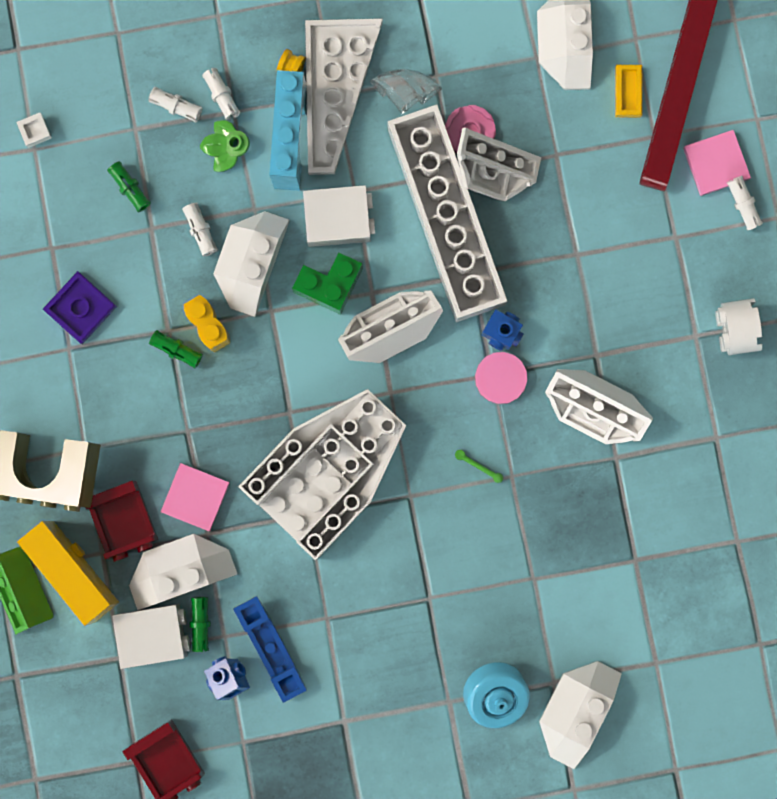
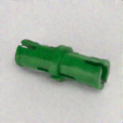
(119, 173)
(175, 349)
(199, 624)

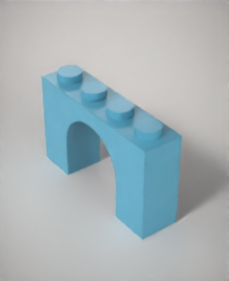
(285, 147)

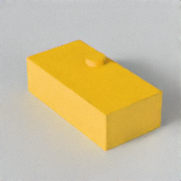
(68, 571)

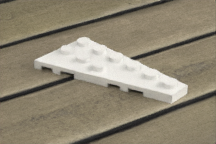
(335, 72)

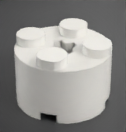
(740, 327)

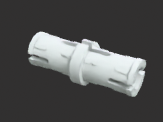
(221, 94)
(175, 104)
(744, 203)
(200, 229)

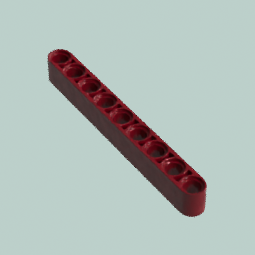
(677, 94)

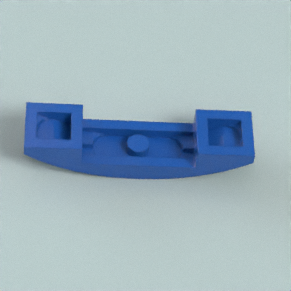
(270, 648)

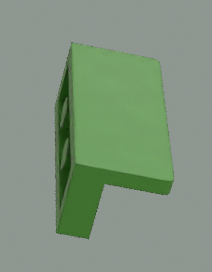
(21, 591)

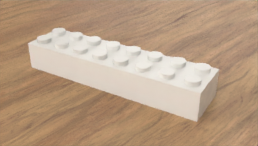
(446, 213)

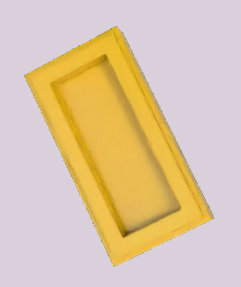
(628, 91)

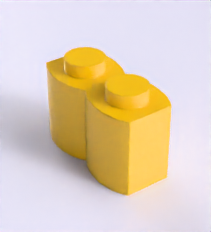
(204, 318)

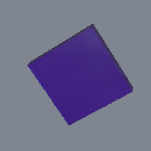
(79, 307)

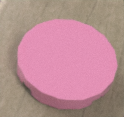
(469, 117)
(501, 378)

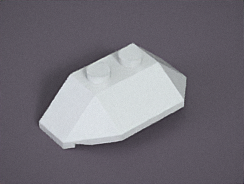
(566, 42)
(495, 166)
(249, 260)
(390, 326)
(597, 407)
(179, 569)
(578, 711)

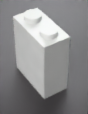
(338, 216)
(151, 636)

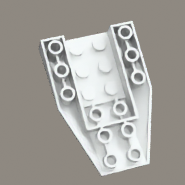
(326, 470)

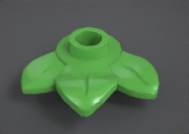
(221, 145)

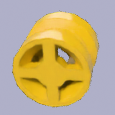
(291, 62)

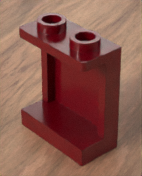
(122, 521)
(165, 762)

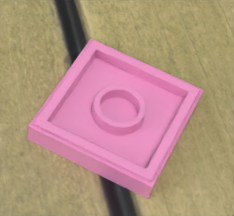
(716, 162)
(195, 497)

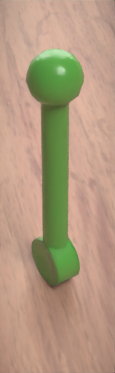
(460, 455)

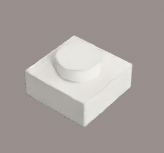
(34, 130)

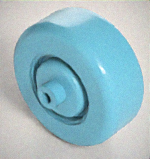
(496, 695)

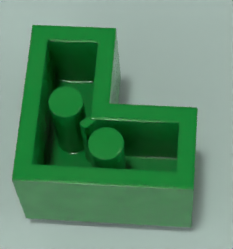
(332, 289)

